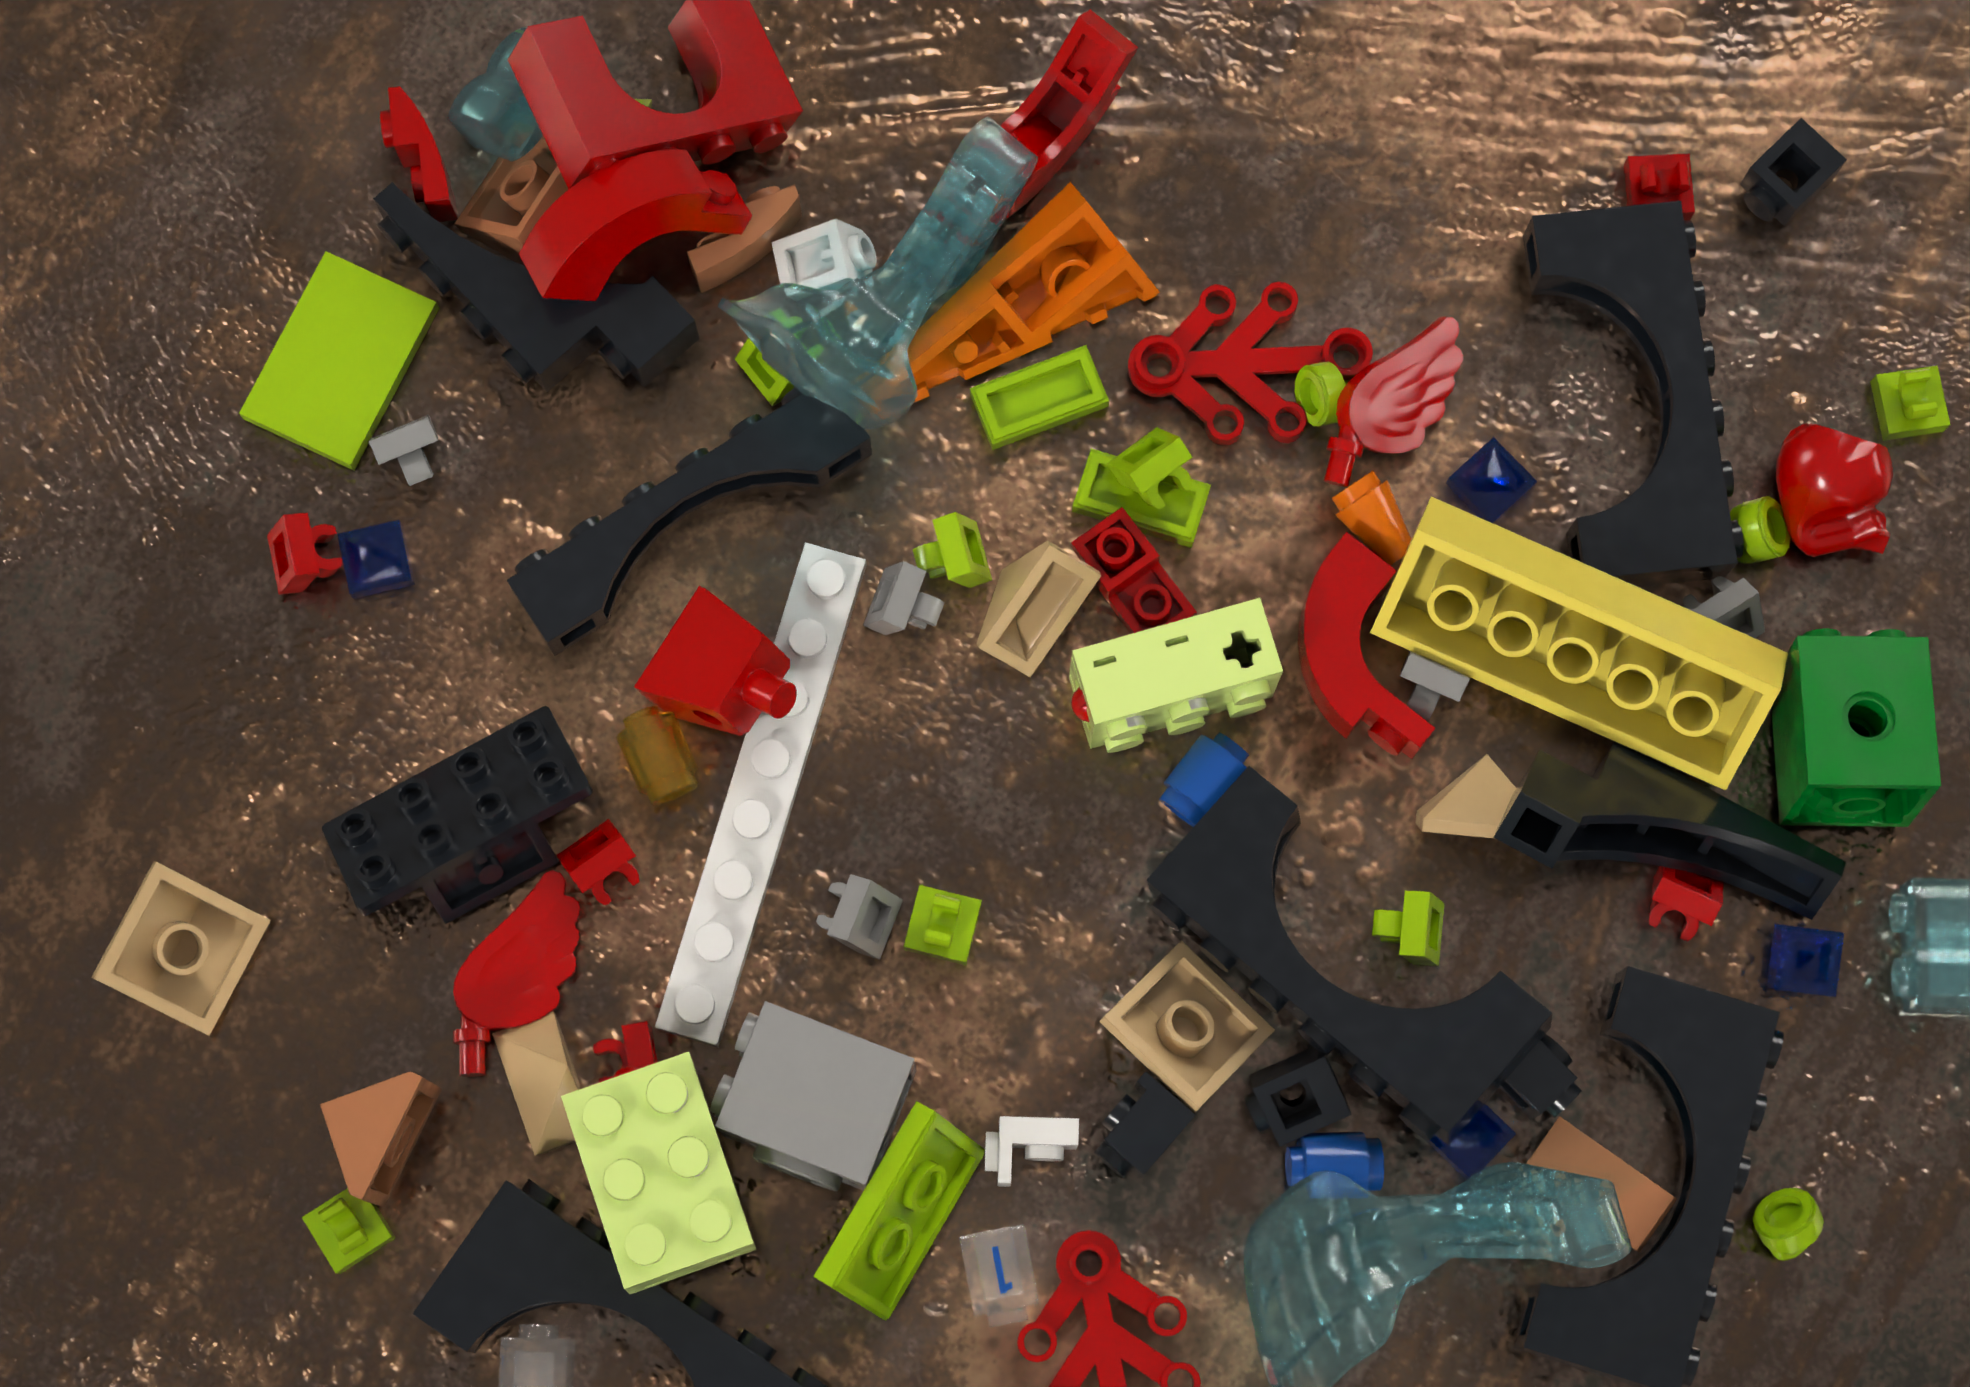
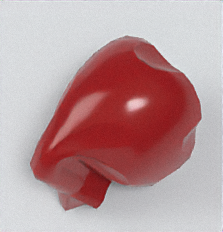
(1832, 490)

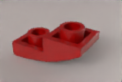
(416, 148)
(1131, 574)

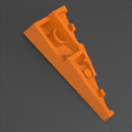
(1039, 283)

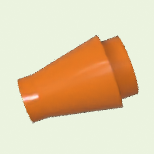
(1374, 517)

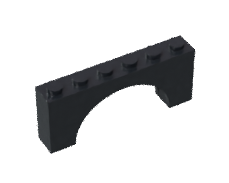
(1640, 276)
(1428, 1060)
(1712, 1065)
(533, 1258)

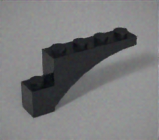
(543, 336)
(1662, 818)

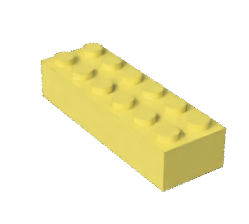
(1580, 643)

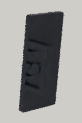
(463, 823)

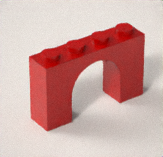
(596, 123)

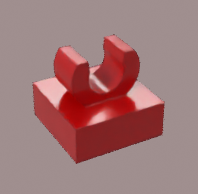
(1660, 180)
(295, 555)
(596, 857)
(1686, 892)
(638, 1046)

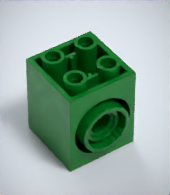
(1855, 730)

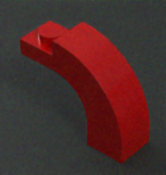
(1069, 98)
(618, 210)
(1332, 656)

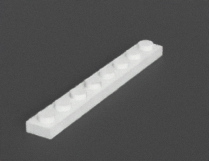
(760, 802)

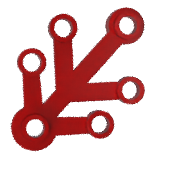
(1238, 362)
(1103, 1340)

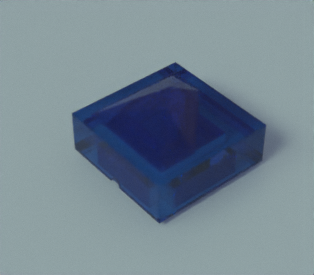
(1491, 482)
(376, 559)
(1805, 960)
(1475, 1143)

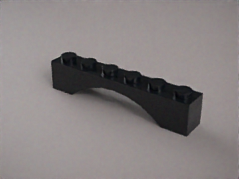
(578, 583)

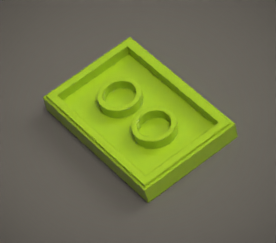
(339, 360)
(900, 1212)

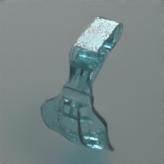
(855, 340)
(1336, 1259)

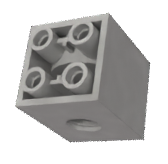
(812, 1098)

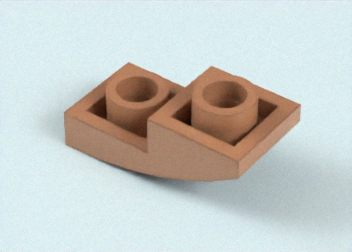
(728, 255)
(1640, 1199)

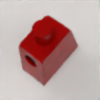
(717, 669)

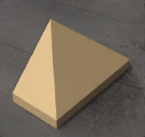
(1034, 605)
(1470, 803)
(539, 1075)

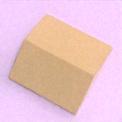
(181, 948)
(1187, 1026)

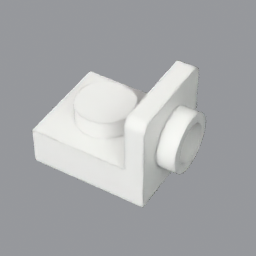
(824, 256)
(1040, 1136)

